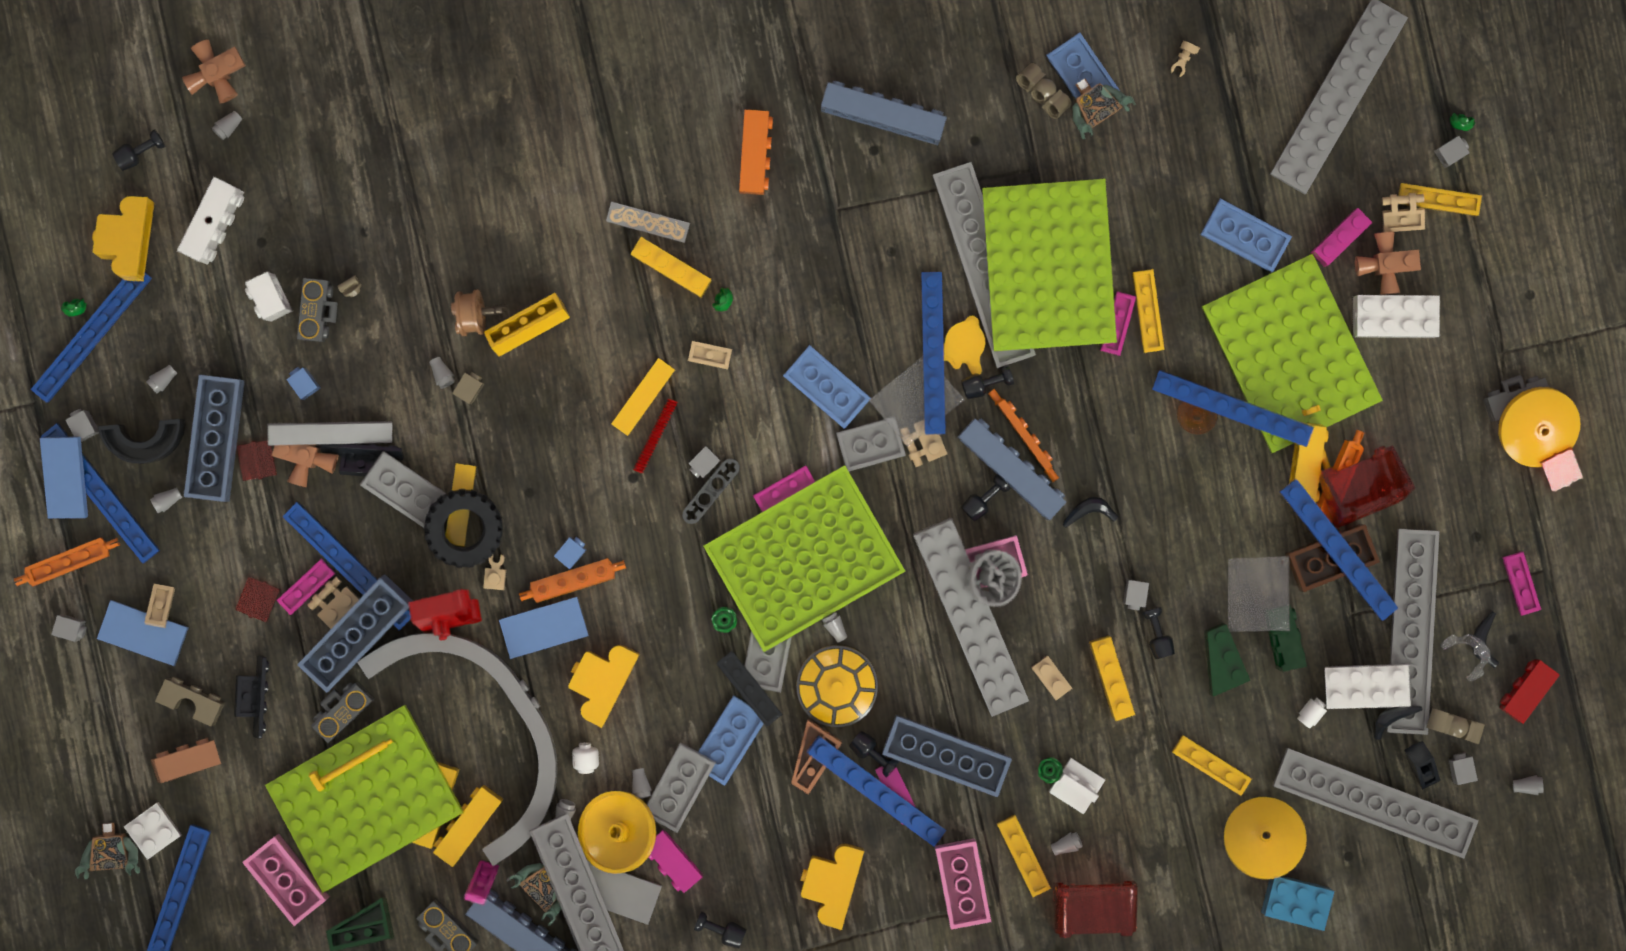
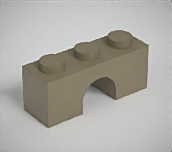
(207, 706)

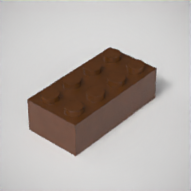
(1315, 567)

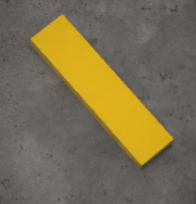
(1444, 199)
(1148, 311)
(643, 396)
(458, 520)
(1211, 765)
(1023, 856)

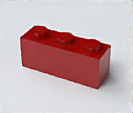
(1528, 690)

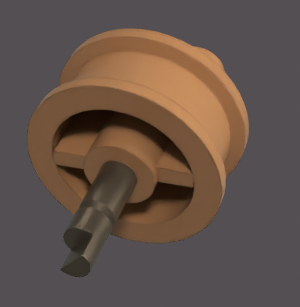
(472, 313)

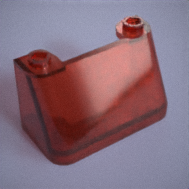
(1365, 486)
(1095, 908)

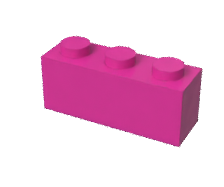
(1341, 237)
(674, 862)

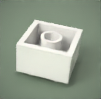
(268, 297)

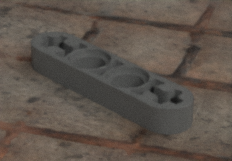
(713, 493)

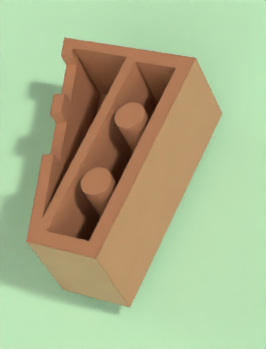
(185, 760)
(808, 768)

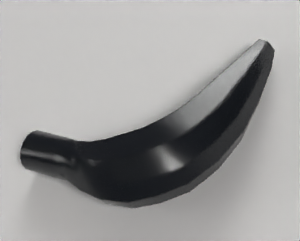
(1087, 506)
(1482, 633)
(1391, 715)

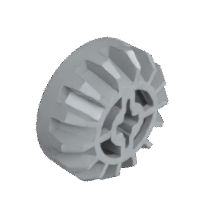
(1001, 583)

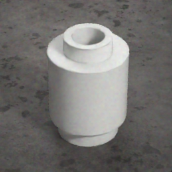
(1312, 712)

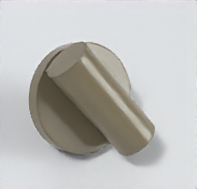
(350, 287)

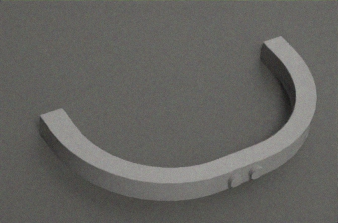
(522, 701)

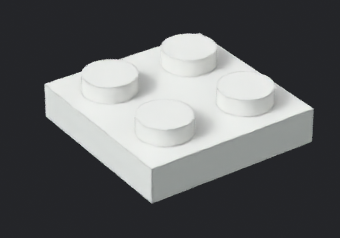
(152, 830)

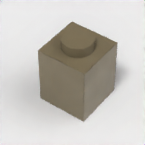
(468, 387)

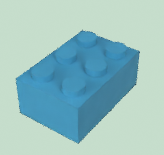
(1298, 902)

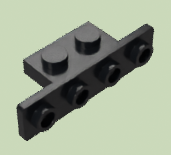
(359, 459)
(250, 696)

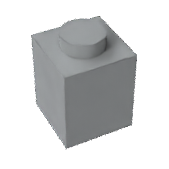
(1452, 151)
(82, 424)
(703, 462)
(1135, 594)
(69, 628)
(1462, 769)

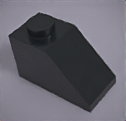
(1422, 764)

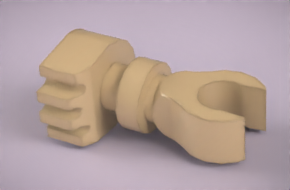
(1188, 49)

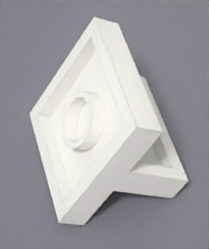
(1077, 786)

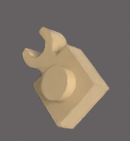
(495, 576)

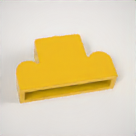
(125, 237)
(602, 681)
(832, 883)

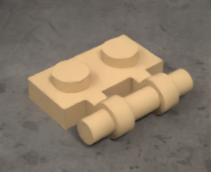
(1403, 219)
(932, 448)
(338, 606)

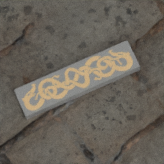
(648, 222)

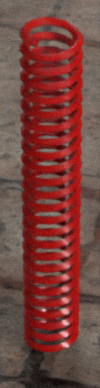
(656, 434)

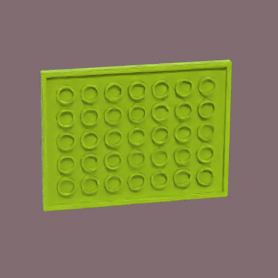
(1049, 265)
(1292, 348)
(804, 558)
(368, 807)

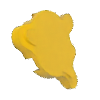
(965, 345)

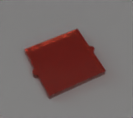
(256, 460)
(1561, 469)
(257, 599)

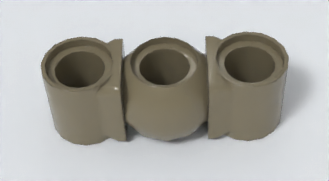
(1043, 90)
(1455, 726)

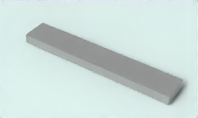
(329, 433)

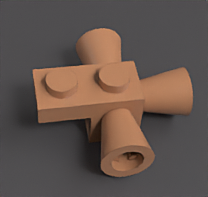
(214, 70)
(1388, 263)
(305, 457)

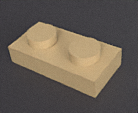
(710, 355)
(159, 605)
(1051, 677)

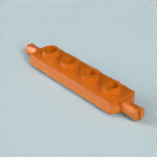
(1030, 441)
(1348, 456)
(67, 562)
(572, 580)

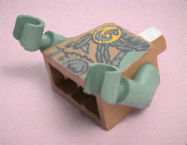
(1097, 105)
(109, 852)
(538, 886)

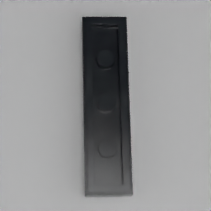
(749, 688)

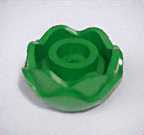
(1462, 122)
(723, 300)
(74, 308)
(719, 624)
(1044, 767)

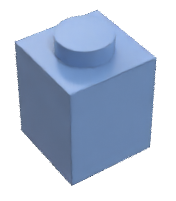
(303, 383)
(571, 552)

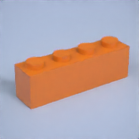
(754, 152)

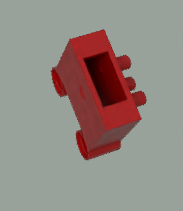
(445, 612)

